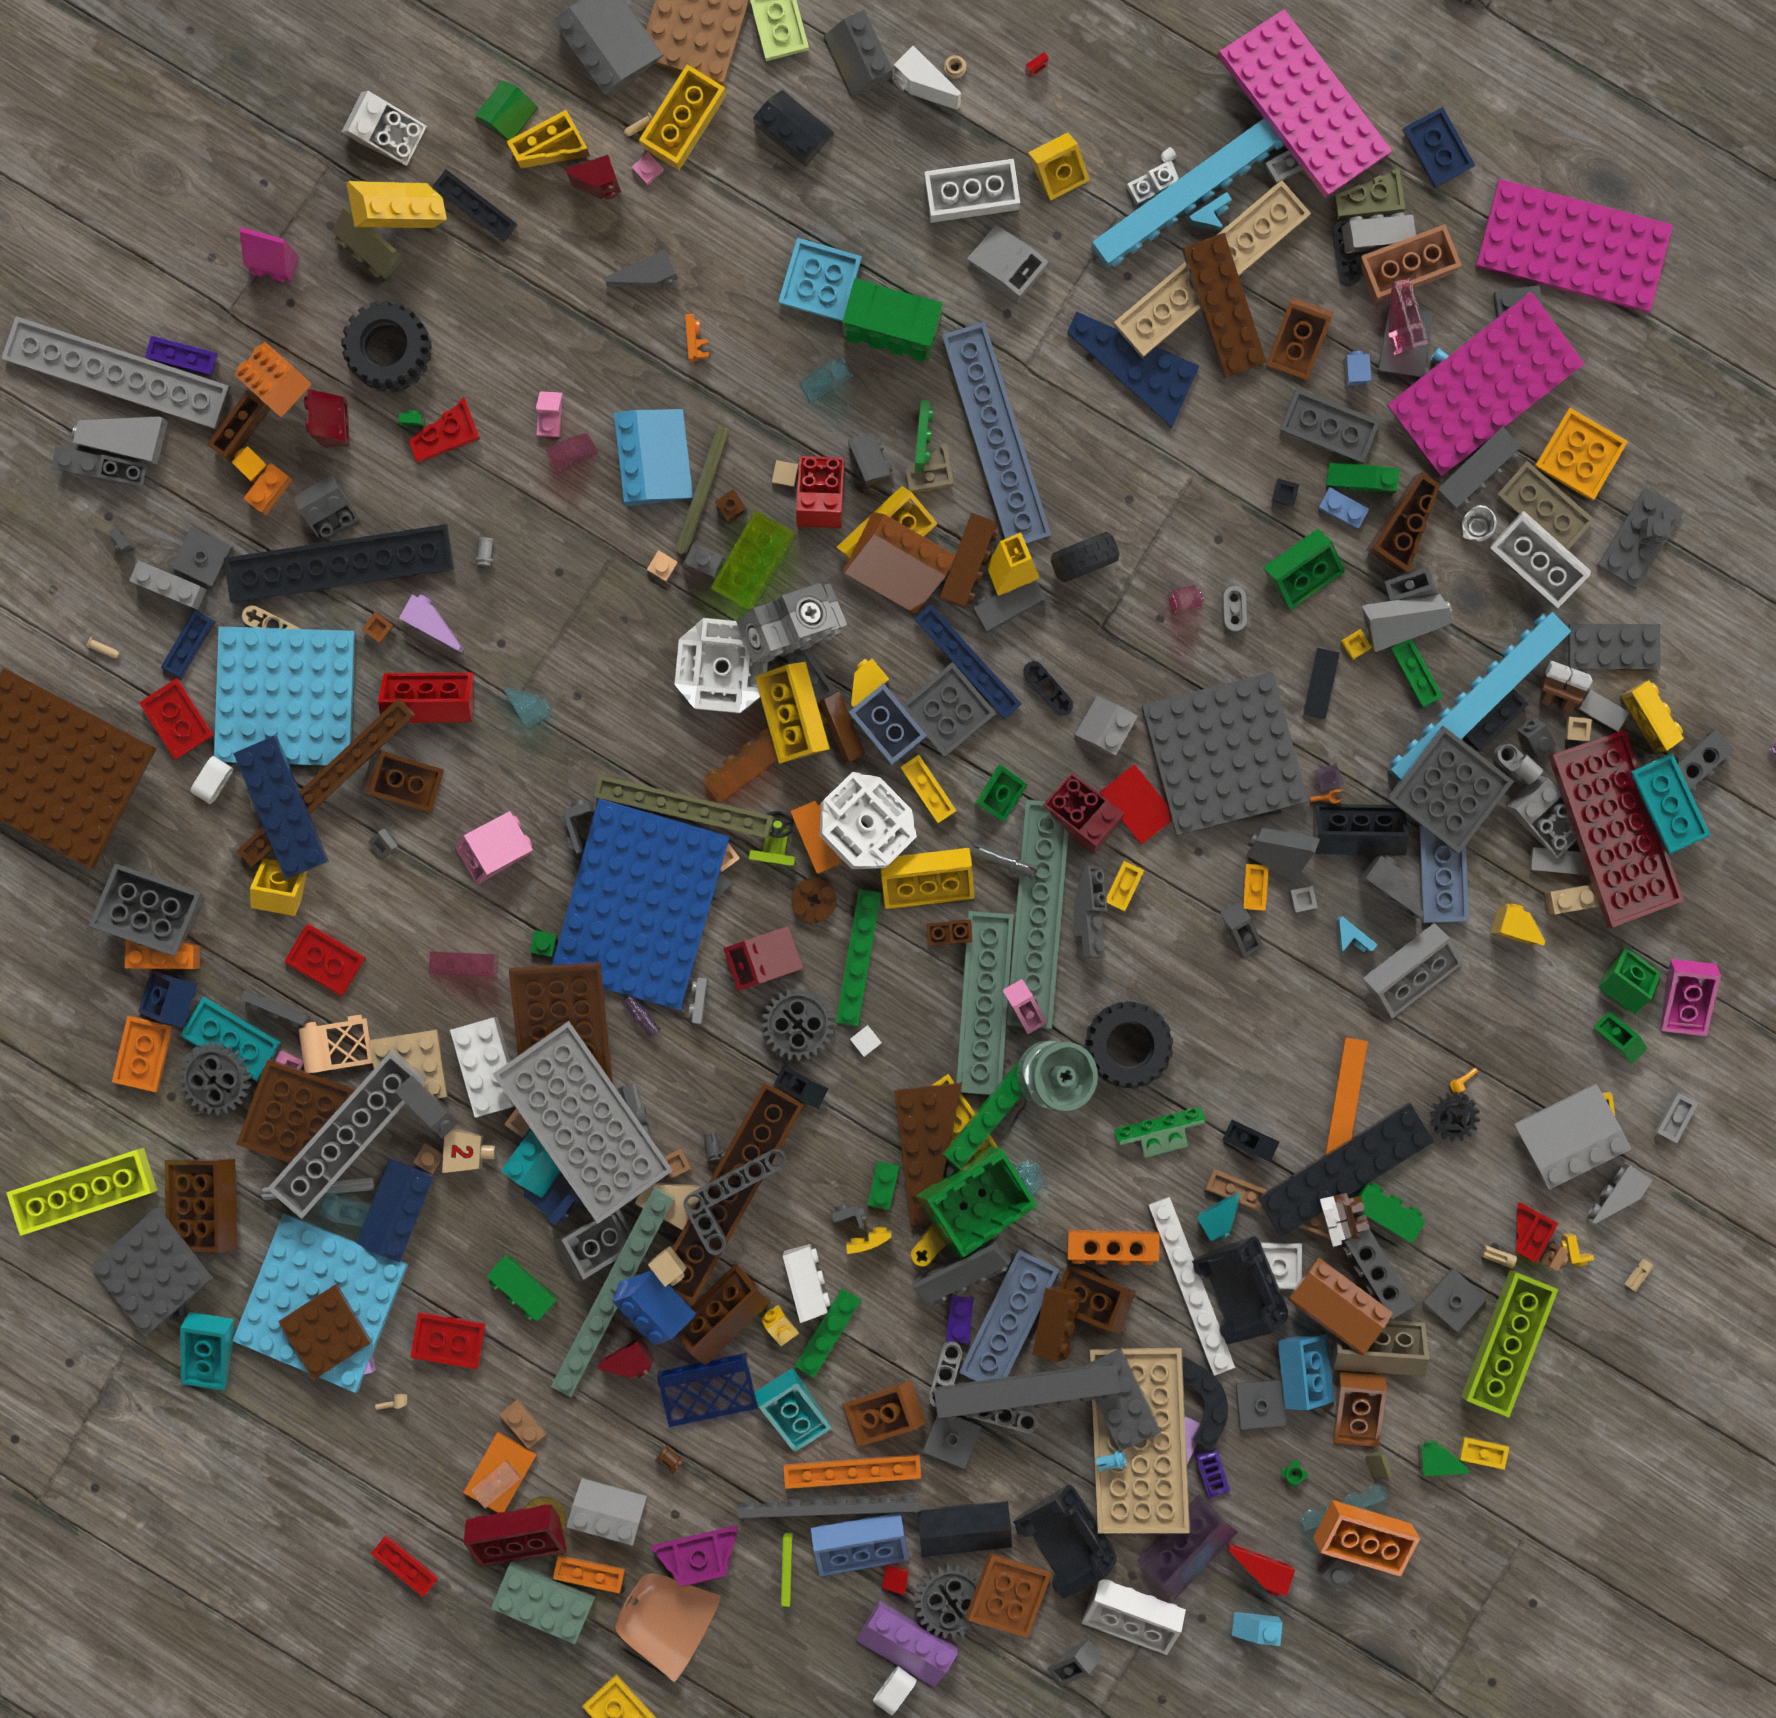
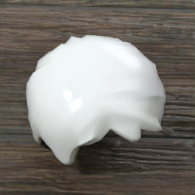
(1479, 524)

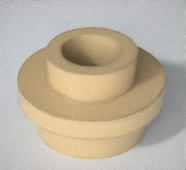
(955, 60)

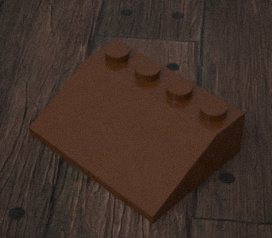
(202, 1202)

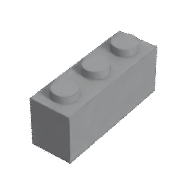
(1376, 232)
(168, 585)

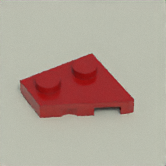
(1532, 1232)

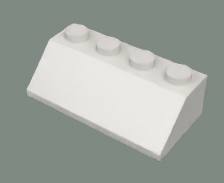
(1134, 1616)

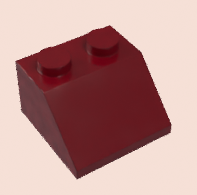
(595, 178)
(629, 1360)

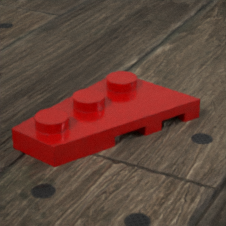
(448, 433)

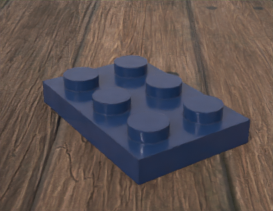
(1438, 147)

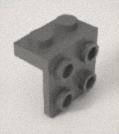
(578, 809)

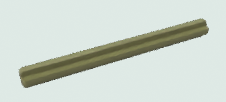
(702, 490)

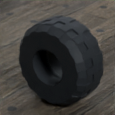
(1085, 557)

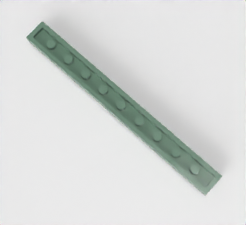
(603, 1307)

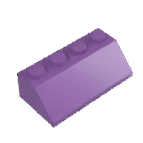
(907, 1644)

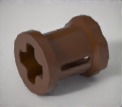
(669, 1459)

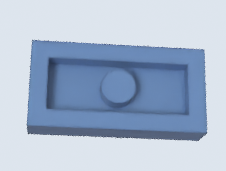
(1343, 508)

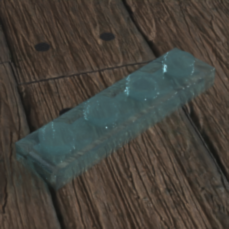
(1373, 1495)

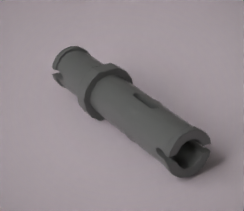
(1005, 861)

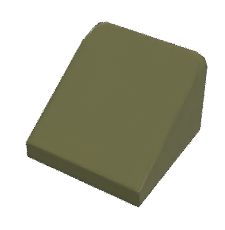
(1378, 1464)

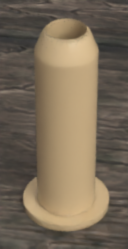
(638, 126)
(102, 648)

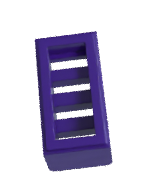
(1206, 1455)

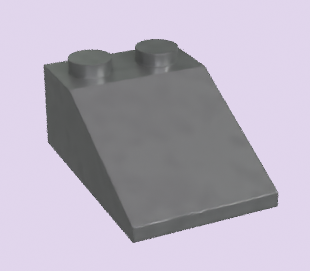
(1390, 883)

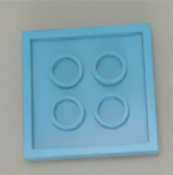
(819, 279)

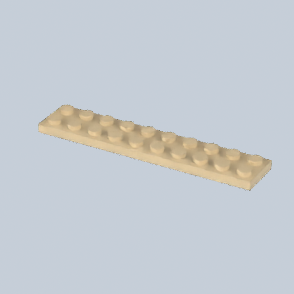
(1175, 299)

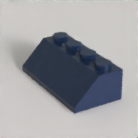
(394, 1209)

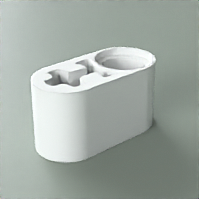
(211, 780)
(894, 1690)

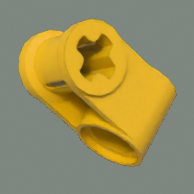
(931, 1243)

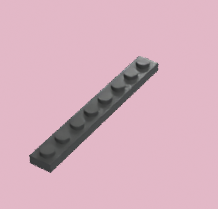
(818, 1506)

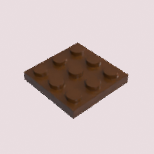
(325, 1331)

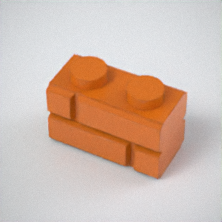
(268, 489)

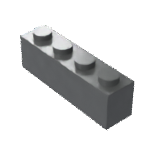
(1478, 469)

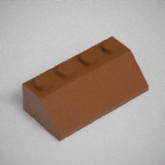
(1340, 1306)

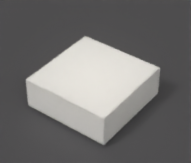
(865, 1040)

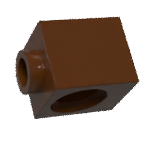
(731, 506)

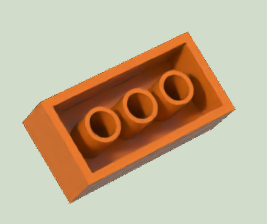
(272, 379)
(1366, 1538)

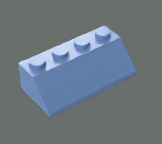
(859, 1544)

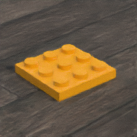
(1581, 454)

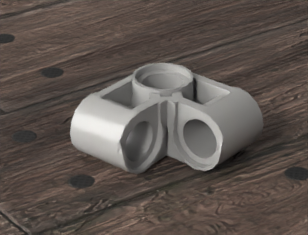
(1518, 766)

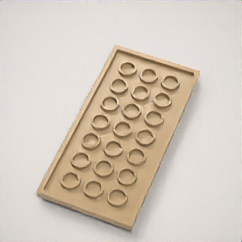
(1153, 1485)

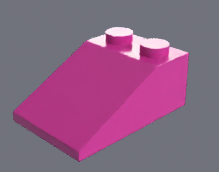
(267, 255)
(1689, 997)

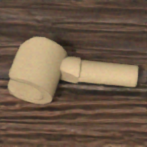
(400, 1401)

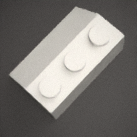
(806, 1282)

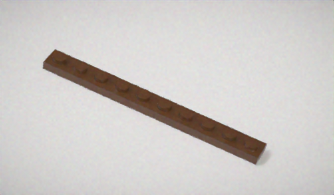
(337, 771)

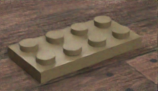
(1545, 504)

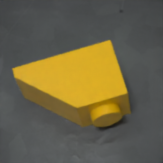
(866, 680)

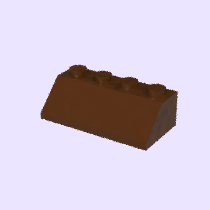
(722, 1314)

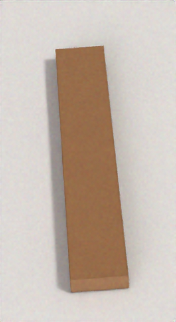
(1227, 1185)

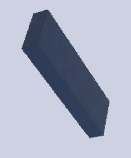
(188, 644)

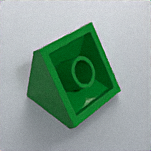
(507, 110)
(1001, 793)

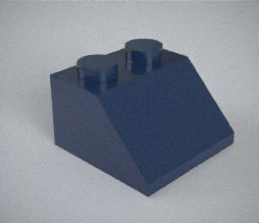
(167, 998)

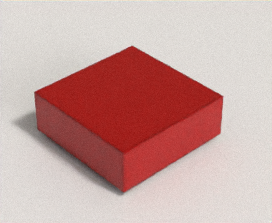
(1036, 65)

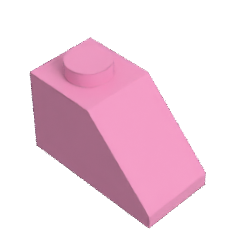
(1024, 1006)

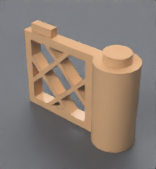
(316, 1046)

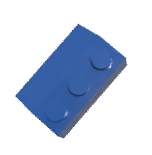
(652, 1307)

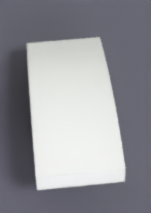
(1152, 183)

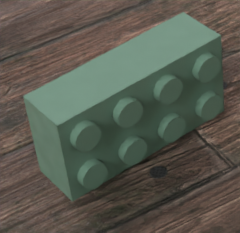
(543, 1602)

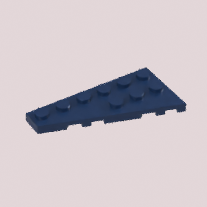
(1156, 379)

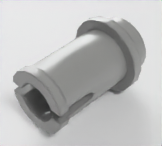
(484, 552)

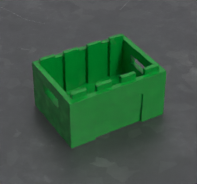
(891, 320)
(984, 1217)

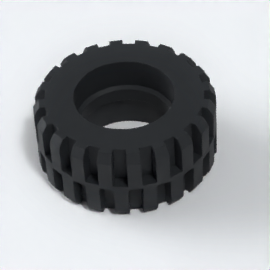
(373, 320)
(1158, 1034)

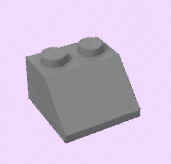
(1106, 726)

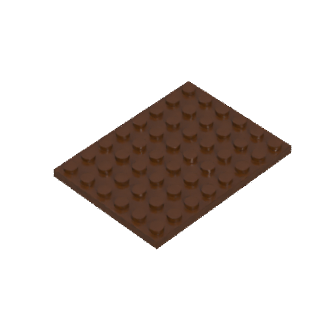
(64, 770)

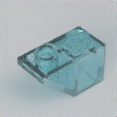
(1031, 1175)

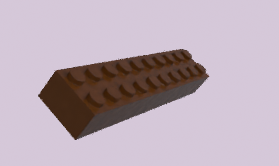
(760, 1132)

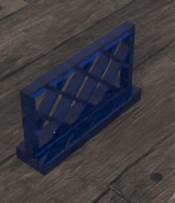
(699, 1372)

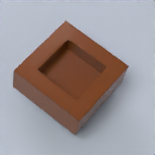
(378, 627)

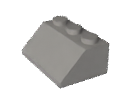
(607, 1511)

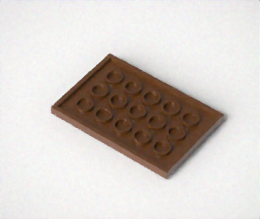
(557, 994)

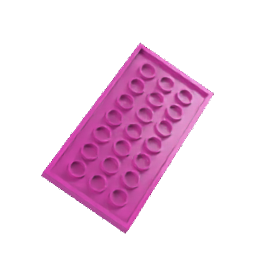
(1304, 103)
(1574, 245)
(1485, 384)

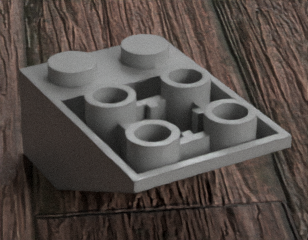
(1008, 262)
(1544, 815)

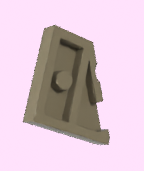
(935, 475)

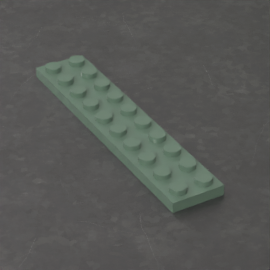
(1039, 909)

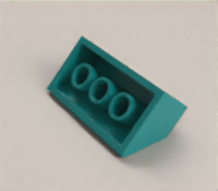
(532, 1166)

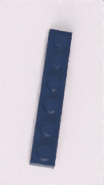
(967, 661)

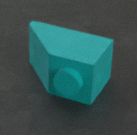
(1220, 1217)

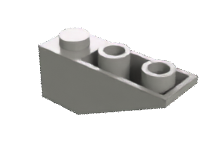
(1623, 1191)

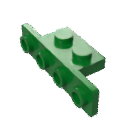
(1161, 1133)

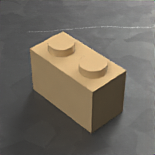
(1571, 899)
(668, 1267)

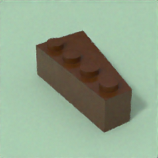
(1402, 530)

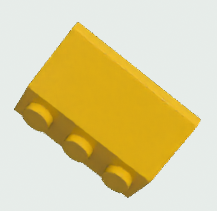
(1652, 716)

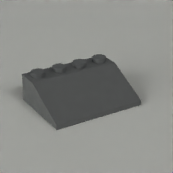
(608, 42)
(146, 910)

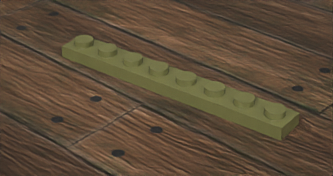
(683, 806)

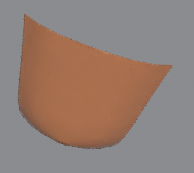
(666, 1621)

